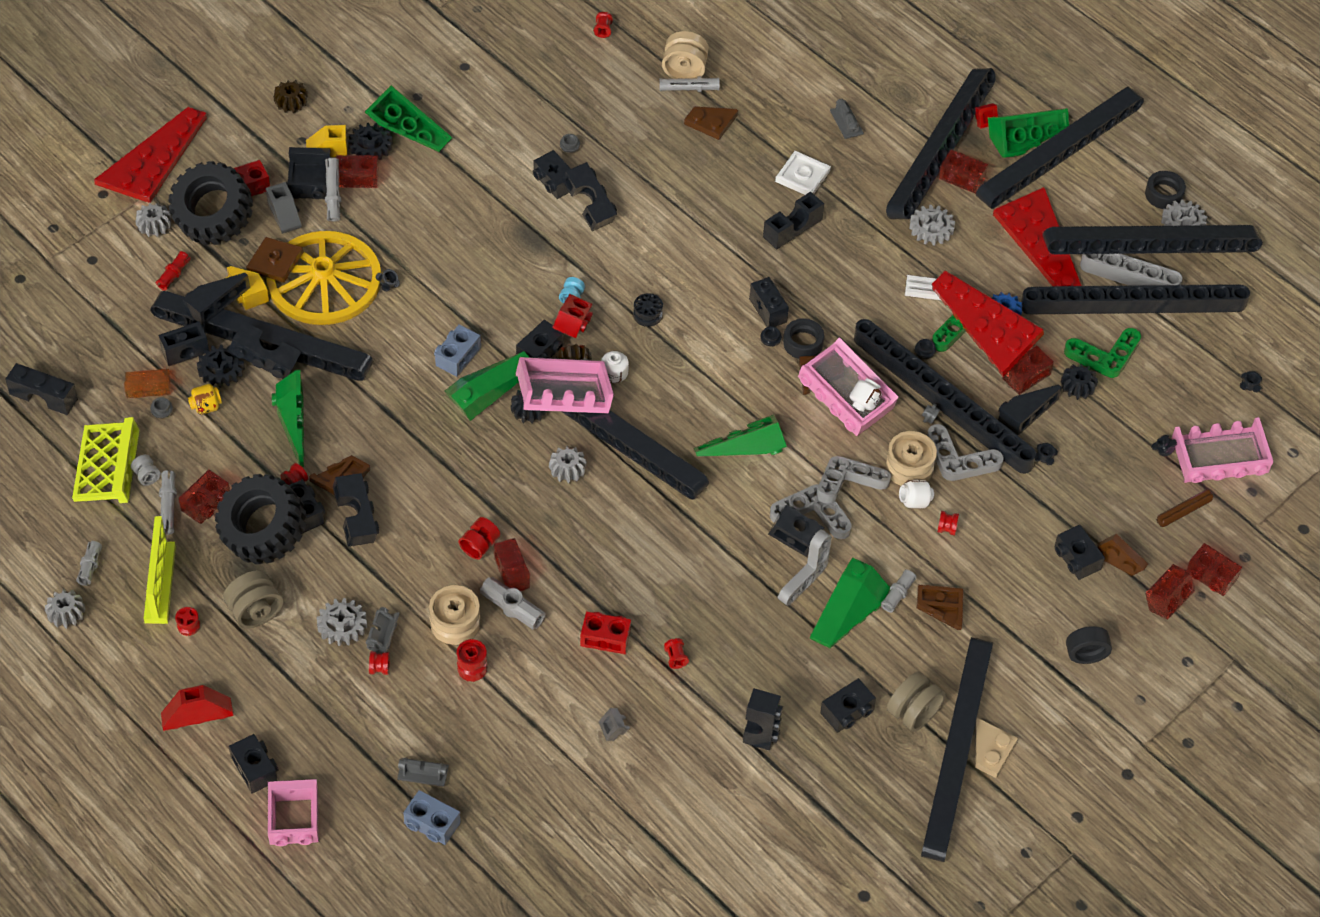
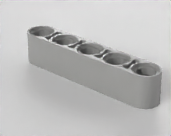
(1128, 270)

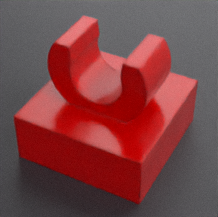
(984, 112)

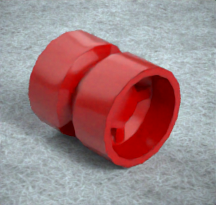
(479, 538)
(471, 660)

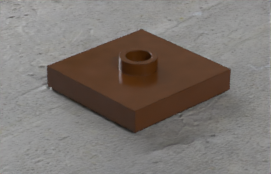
(275, 259)

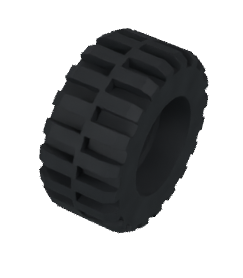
(194, 186)
(243, 502)

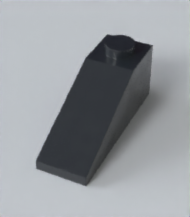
(213, 297)
(1027, 407)

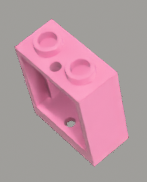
(292, 791)

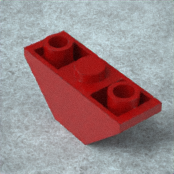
(195, 706)

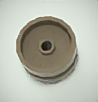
(252, 599)
(916, 701)

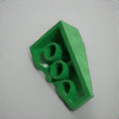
(404, 118)
(1021, 132)
(483, 387)
(290, 410)
(760, 437)
(853, 599)

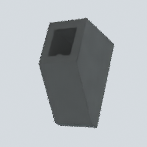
(283, 207)

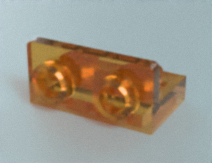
(147, 383)

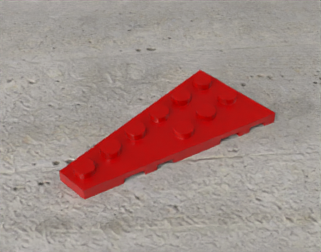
(151, 162)
(1025, 222)
(992, 326)

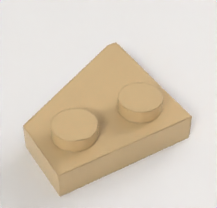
(992, 747)

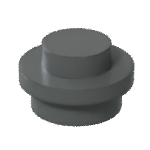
(569, 143)
(161, 407)
(930, 413)

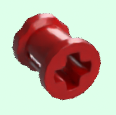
(602, 28)
(676, 654)

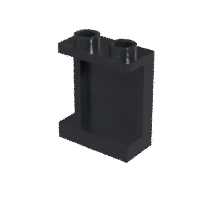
(307, 172)

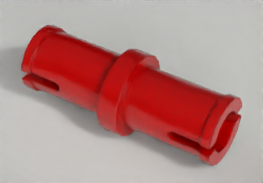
(173, 270)

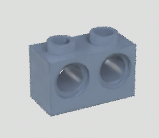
(457, 350)
(436, 813)

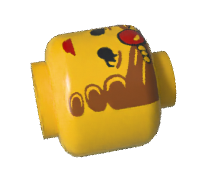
(205, 399)

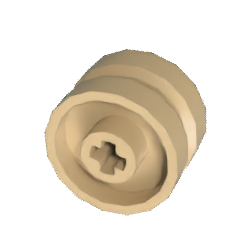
(685, 55)
(911, 457)
(454, 614)

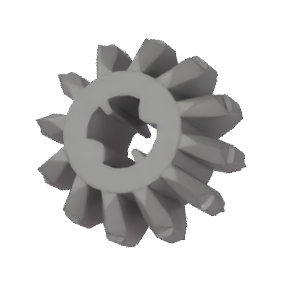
(153, 219)
(567, 464)
(65, 608)

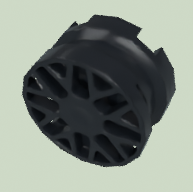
(647, 310)

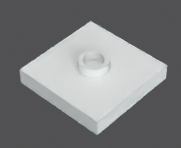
(802, 173)

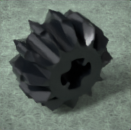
(1079, 381)
(517, 409)

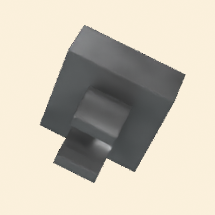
(612, 724)

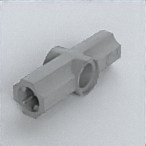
(521, 609)

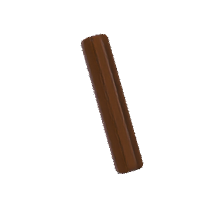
(1184, 508)

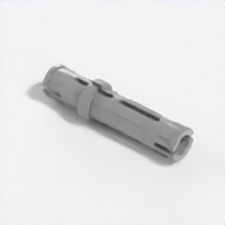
(690, 84)
(332, 183)
(167, 496)

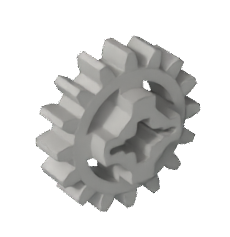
(1183, 214)
(932, 225)
(341, 622)

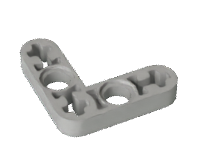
(953, 461)
(872, 477)
(819, 507)
(816, 564)

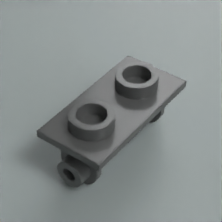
(846, 120)
(380, 638)
(422, 772)

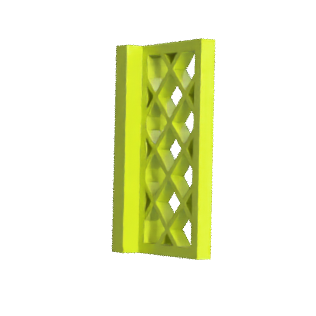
(121, 460)
(159, 576)

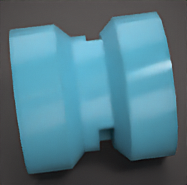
(572, 286)

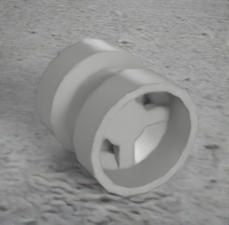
(145, 470)

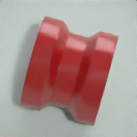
(294, 474)
(948, 523)
(185, 615)
(379, 663)

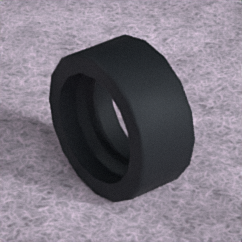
(1164, 178)
(803, 326)
(1088, 645)

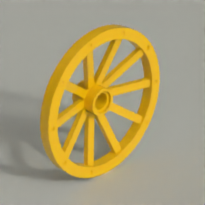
(324, 272)

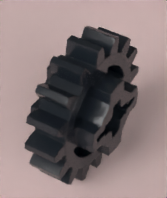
(370, 141)
(220, 366)

